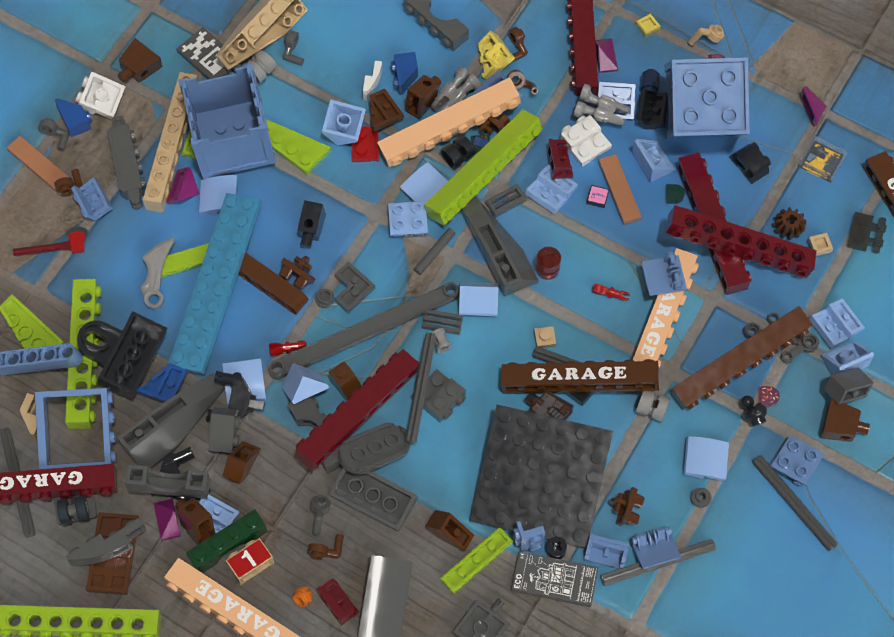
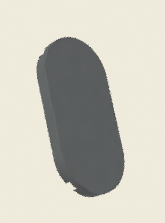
(373, 448)

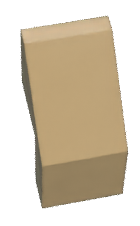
(27, 410)

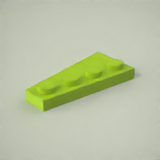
(297, 148)
(27, 327)

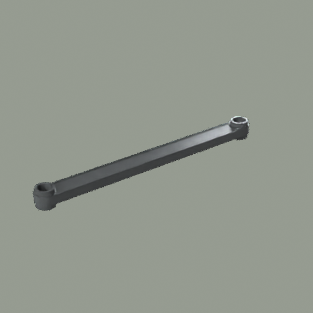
(365, 330)

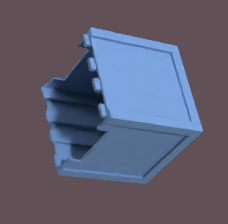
(707, 97)
(227, 123)

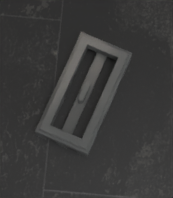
(489, 203)
(459, 318)

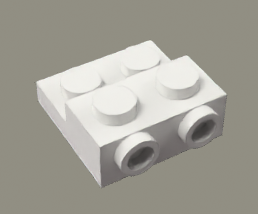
(100, 95)
(585, 140)

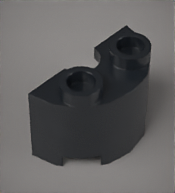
(751, 162)

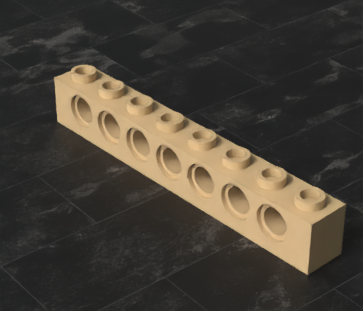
(168, 151)

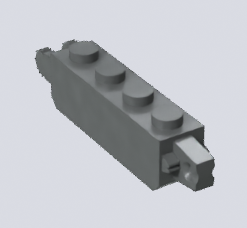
(125, 161)

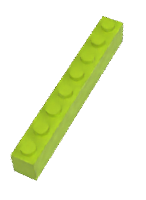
(483, 167)

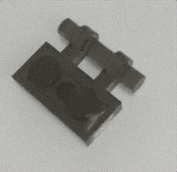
(860, 233)

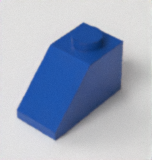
(74, 117)

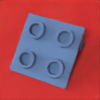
(664, 275)
(797, 460)
(655, 547)

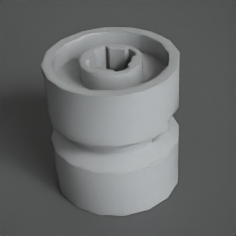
(262, 64)
(646, 402)

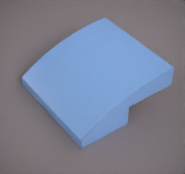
(621, 93)
(423, 183)
(214, 191)
(550, 192)
(836, 323)
(251, 372)
(706, 458)
(221, 513)

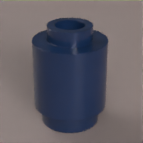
(650, 81)

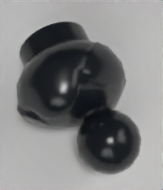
(755, 414)

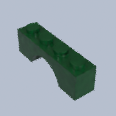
(212, 549)

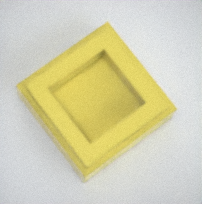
(648, 25)

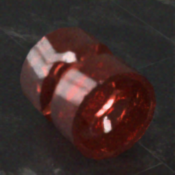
(548, 263)

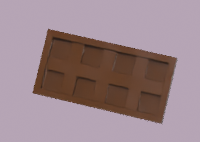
(113, 574)

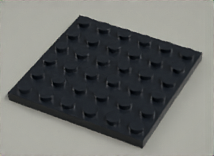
(541, 475)

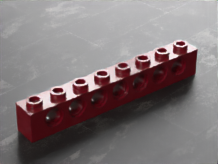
(740, 241)

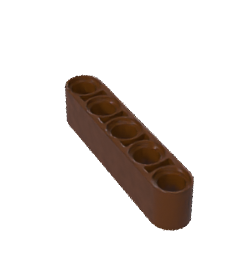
(272, 284)

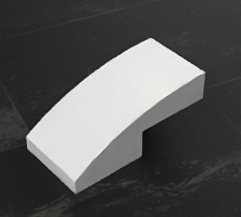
(371, 82)

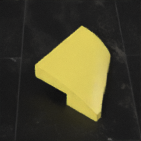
(494, 54)

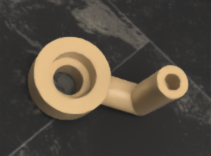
(714, 33)

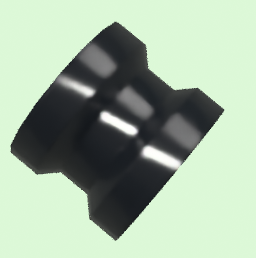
(554, 552)

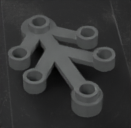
(801, 342)

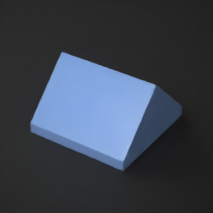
(343, 122)
(652, 159)
(478, 299)
(847, 357)
(302, 383)

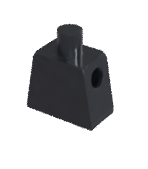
(311, 223)

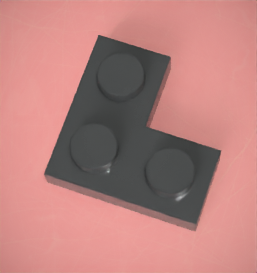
(356, 289)

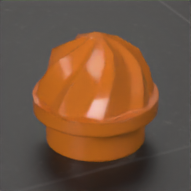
(302, 596)

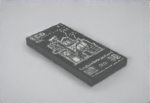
(555, 579)

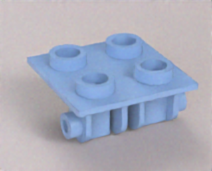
(407, 218)

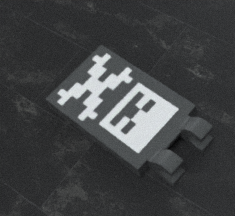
(201, 53)

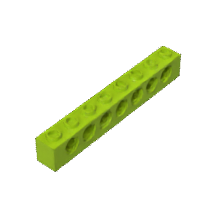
(82, 418)
(69, 615)

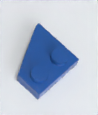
(164, 384)

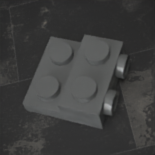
(442, 396)

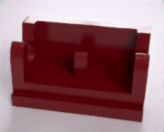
(559, 159)
(337, 601)

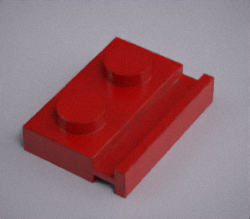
(367, 147)

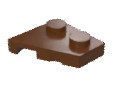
(383, 110)

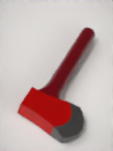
(76, 244)

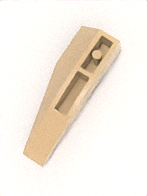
(260, 28)

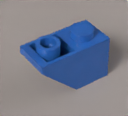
(406, 70)

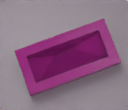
(606, 55)
(813, 105)
(183, 186)
(167, 519)

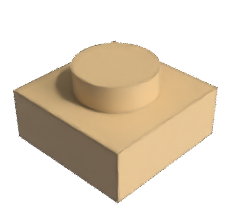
(821, 244)
(545, 337)

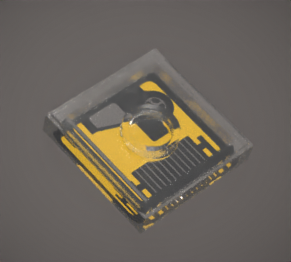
(822, 159)

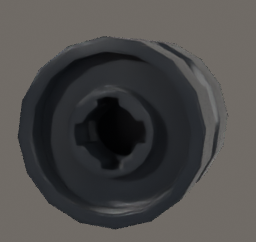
(456, 152)

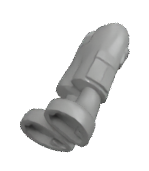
(451, 94)
(605, 109)

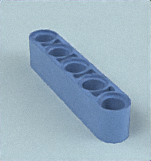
(43, 359)

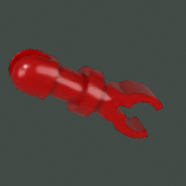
(602, 290)
(278, 348)

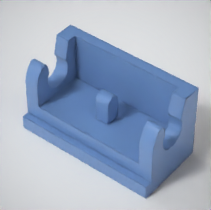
(606, 551)

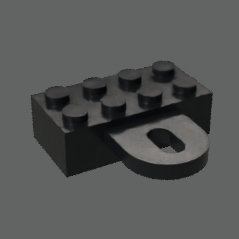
(126, 351)

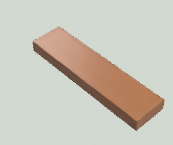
(35, 161)
(619, 189)

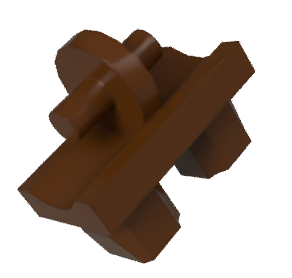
(493, 124)
(303, 277)
(624, 504)

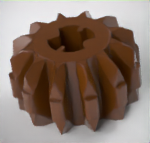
(797, 223)

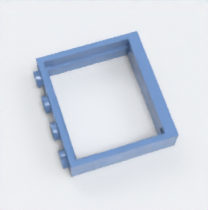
(43, 432)

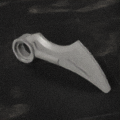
(155, 262)

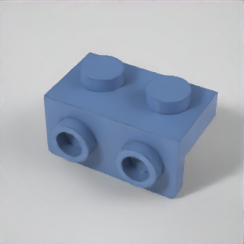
(91, 199)
(528, 539)

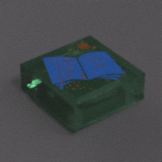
(479, 142)

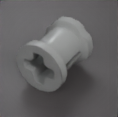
(441, 343)

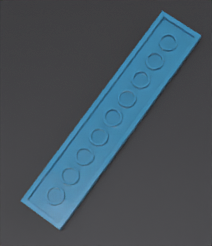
(215, 283)

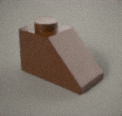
(344, 380)
(240, 462)
(449, 530)

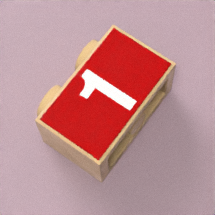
(249, 561)

